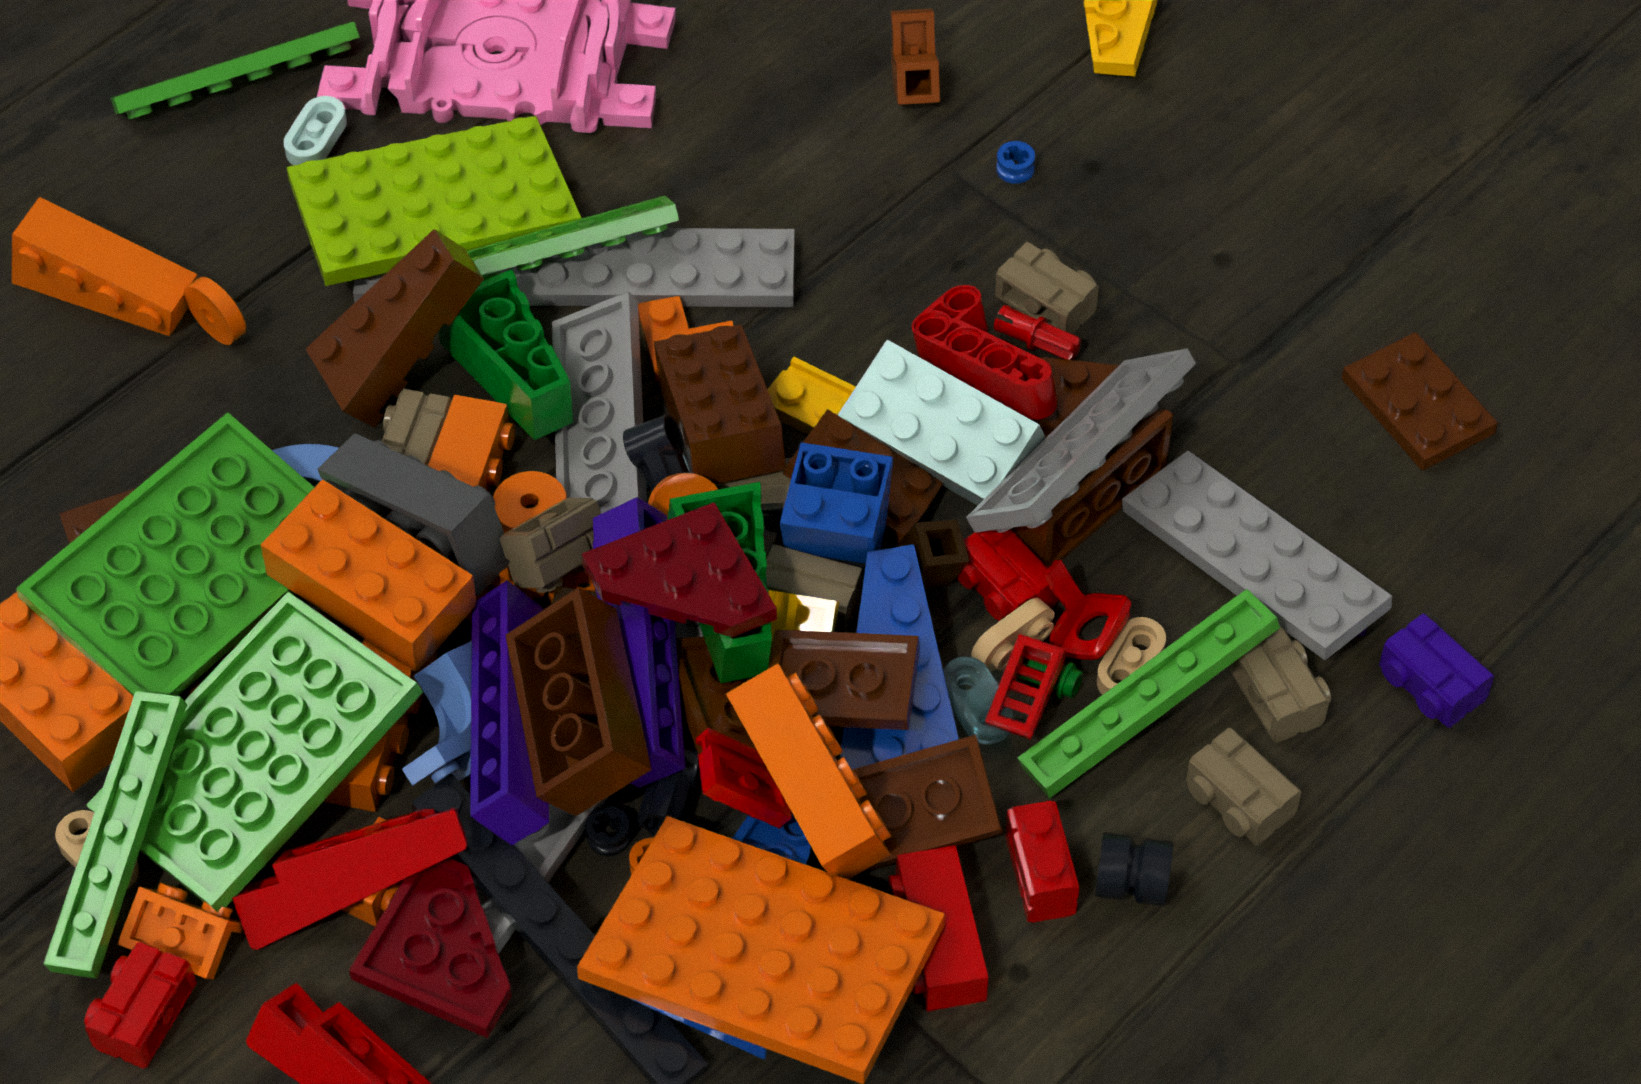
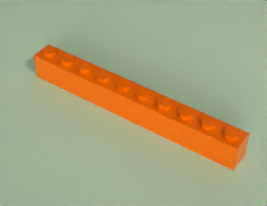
(472, 452)

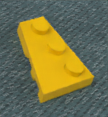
(1118, 33)

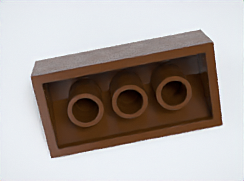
(1102, 490)

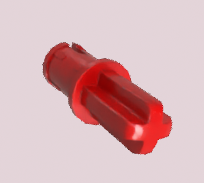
(1038, 333)

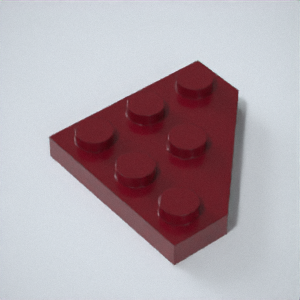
(684, 572)
(437, 950)

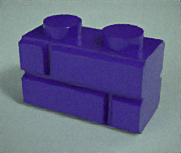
(1435, 671)

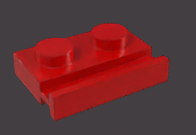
(740, 778)

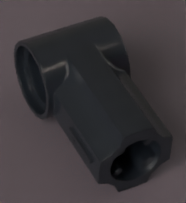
(656, 448)
(670, 794)

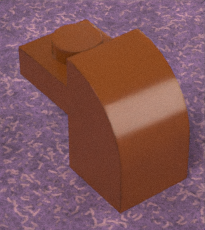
(914, 57)

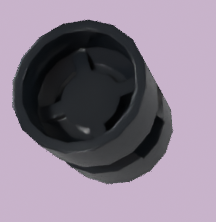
(1134, 869)

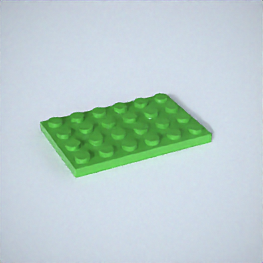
(174, 565)
(267, 747)

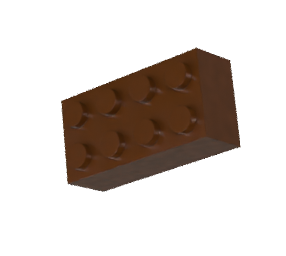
(720, 404)
(577, 702)

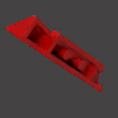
(343, 870)
(325, 1044)

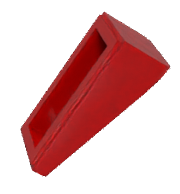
(1036, 651)

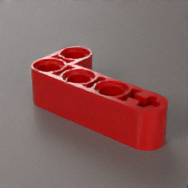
(956, 340)

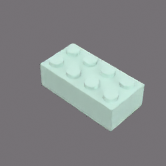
(940, 423)

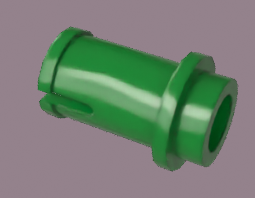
(1067, 682)

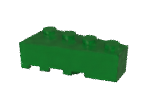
(509, 355)
(741, 508)

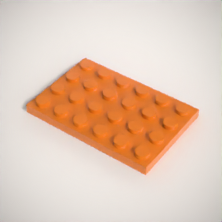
(763, 948)

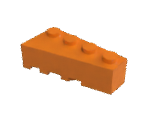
(97, 269)

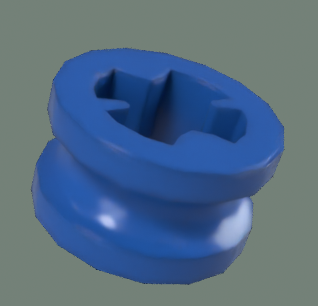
(1022, 154)

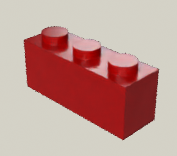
(956, 966)

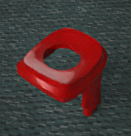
(1081, 609)

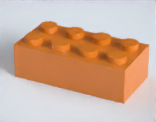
(369, 575)
(57, 697)
(804, 765)

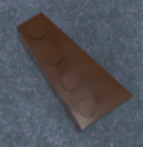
(394, 325)

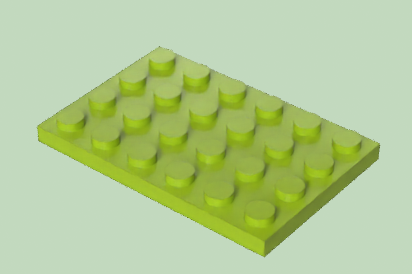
(466, 184)

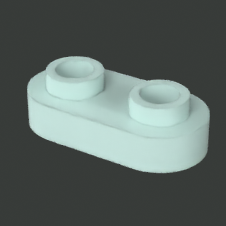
(311, 134)

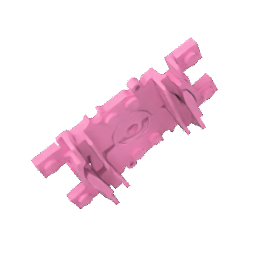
(553, 63)

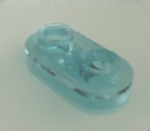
(974, 704)

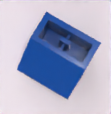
(837, 502)

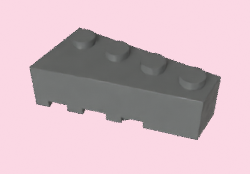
(424, 503)

